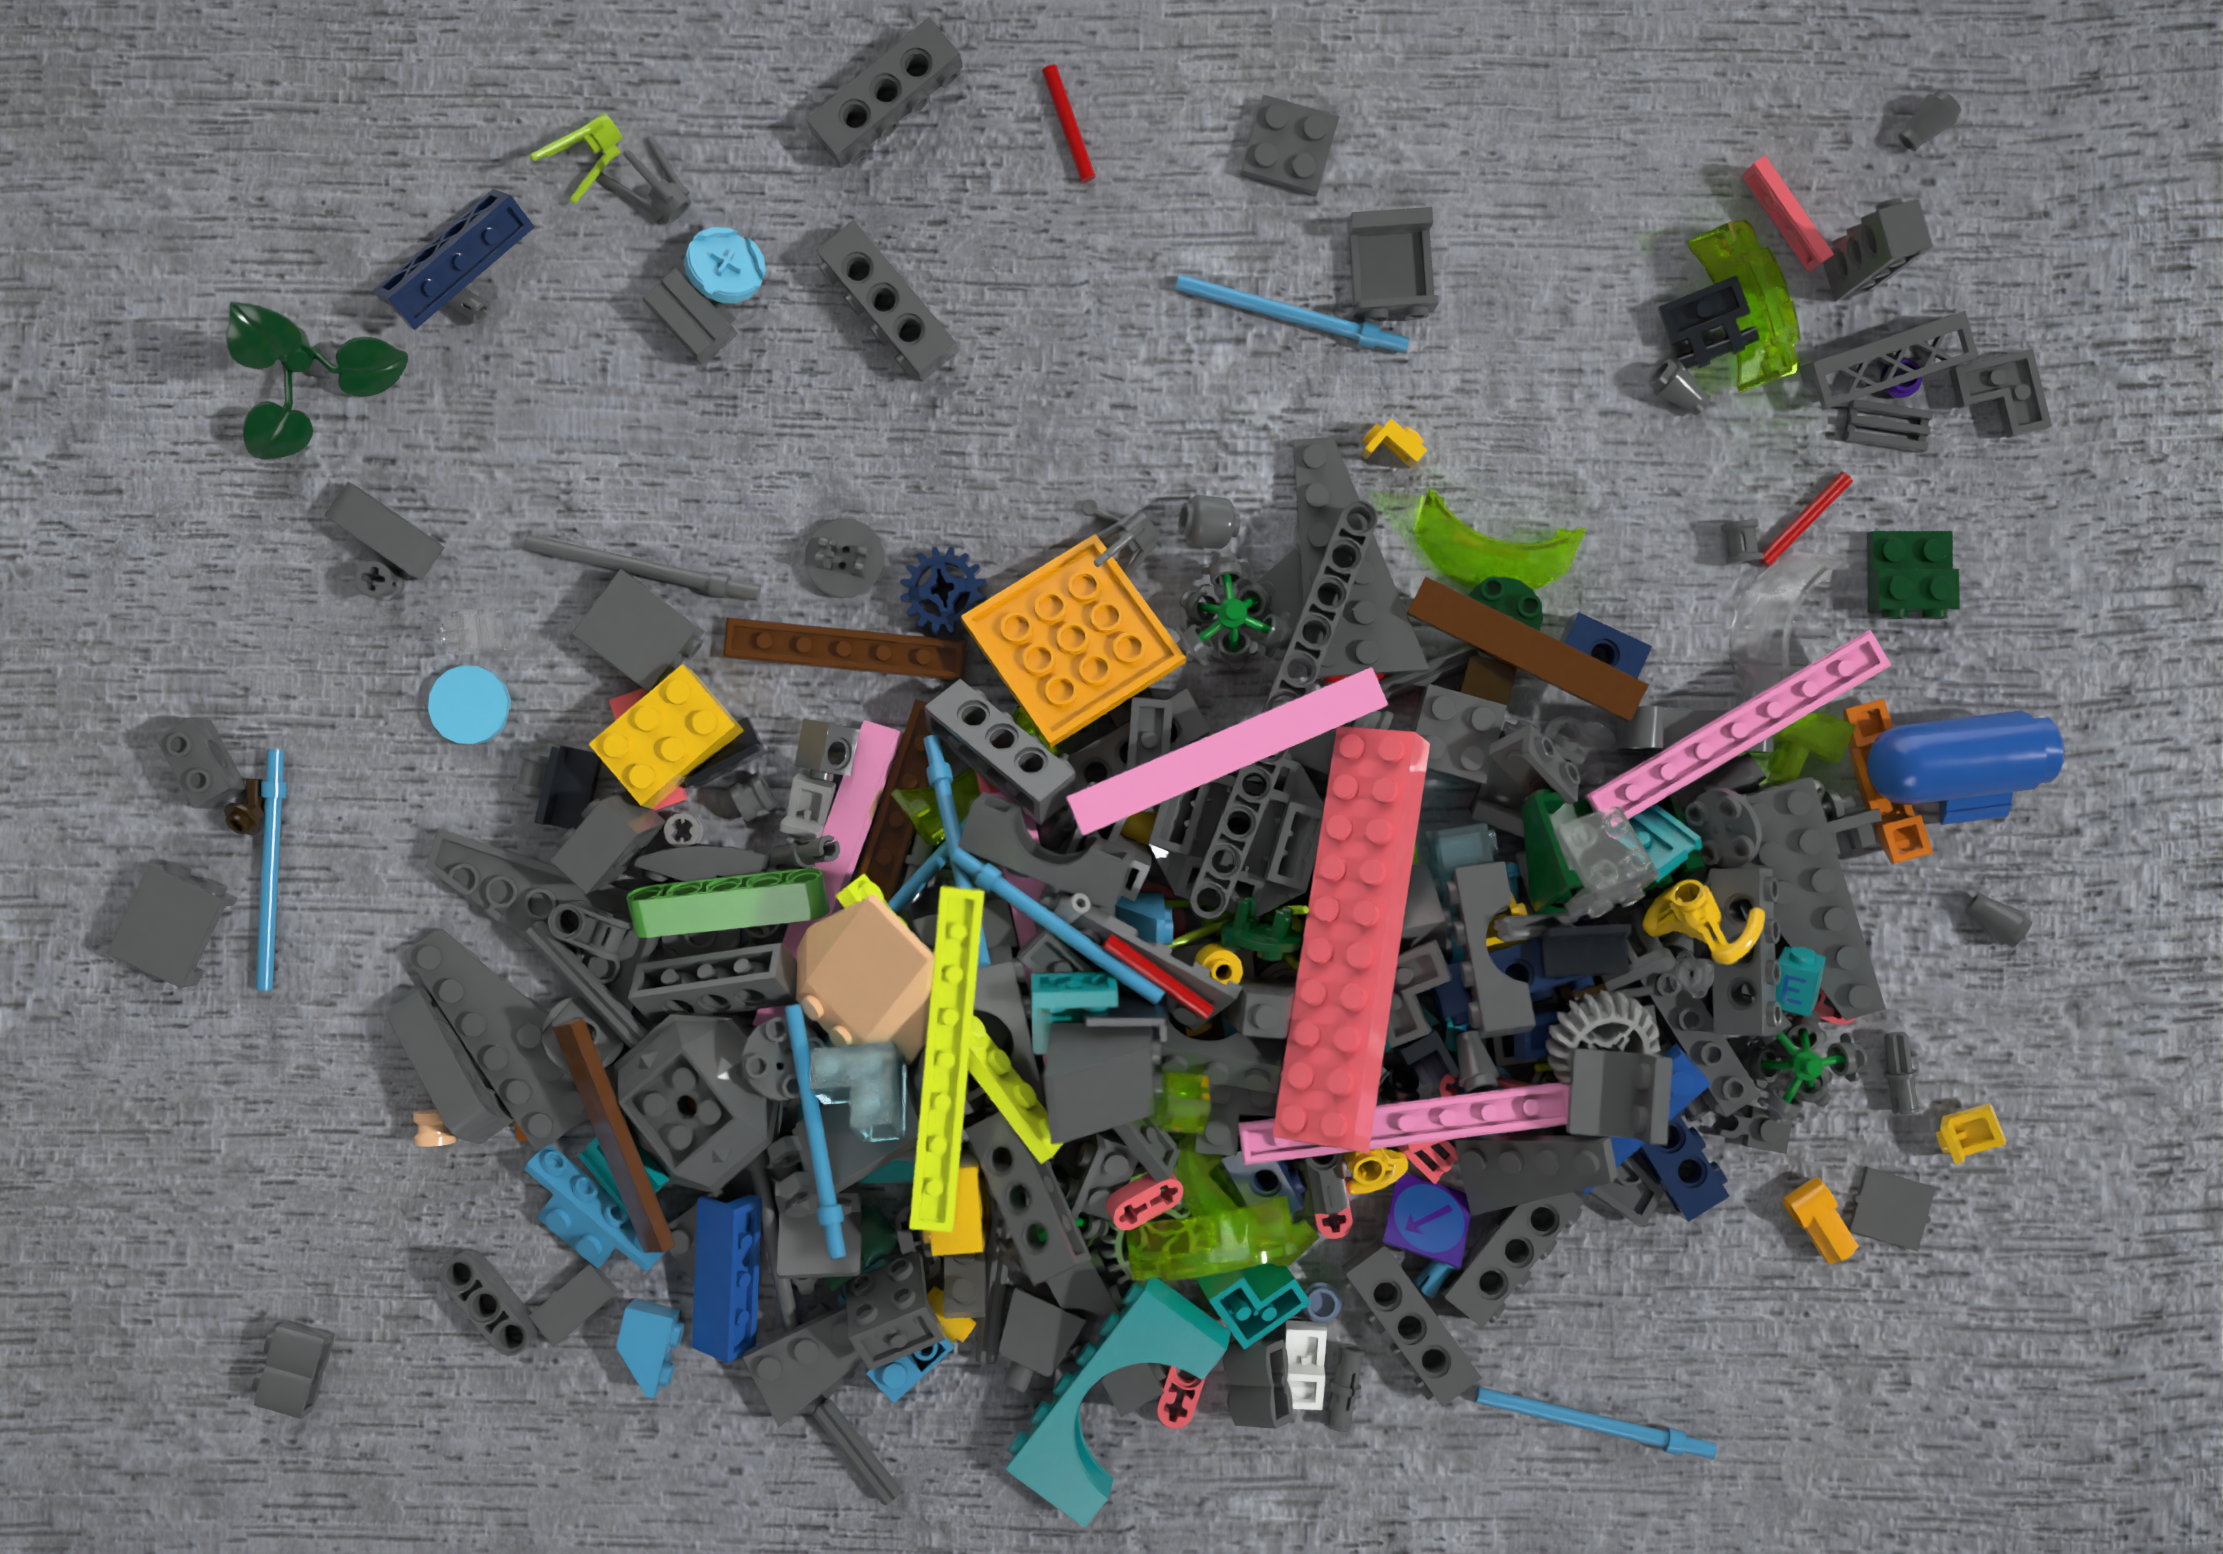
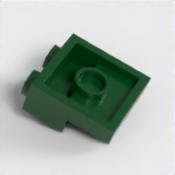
(1911, 574)

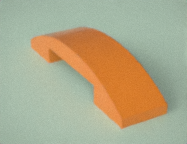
(1900, 831)

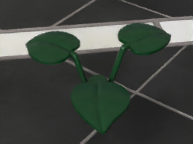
(262, 336)

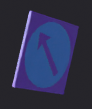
(1428, 1220)

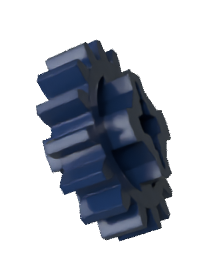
(925, 593)

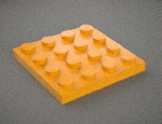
(1073, 641)

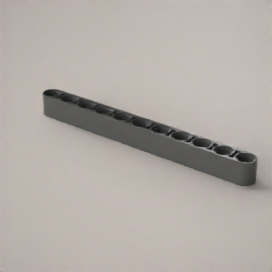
(1285, 688)

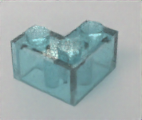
(1457, 848)
(868, 1078)

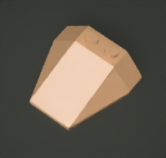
(866, 978)

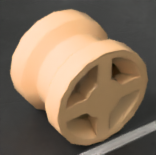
(431, 1129)

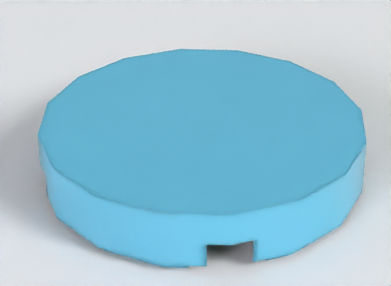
(724, 265)
(469, 705)

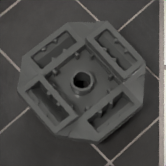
(1280, 852)
(702, 1060)

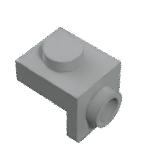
(808, 807)

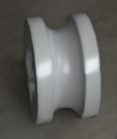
(671, 830)

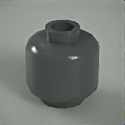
(1208, 521)

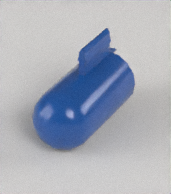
(1966, 763)

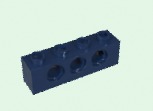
(1452, 998)
(1702, 1187)

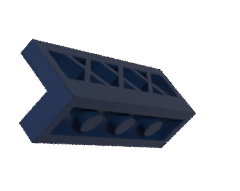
(455, 258)

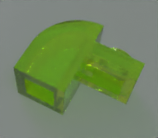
(1813, 736)
(1184, 1103)

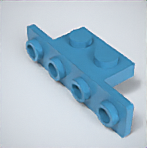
(585, 1212)

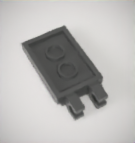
(847, 1153)

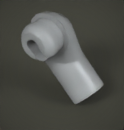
(1064, 905)

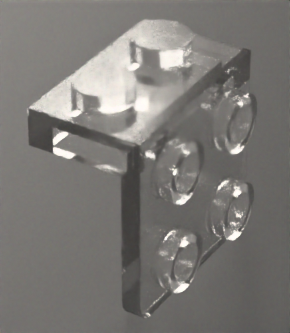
(1606, 860)

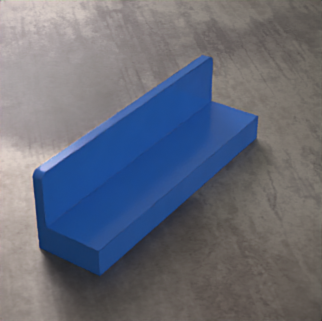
(726, 1276)

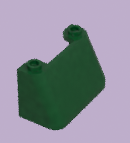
(1549, 870)

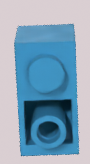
(1147, 916)
(647, 1343)
(904, 1373)

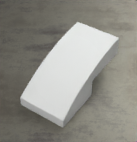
(1306, 1359)

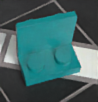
(1063, 998)

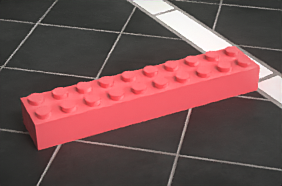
(1352, 939)

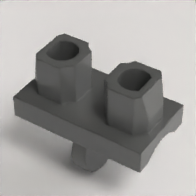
(1857, 824)

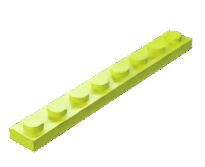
(947, 1059)
(987, 1063)

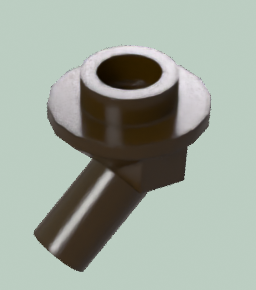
(246, 817)

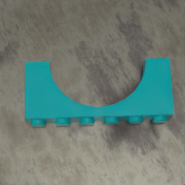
(1150, 1329)

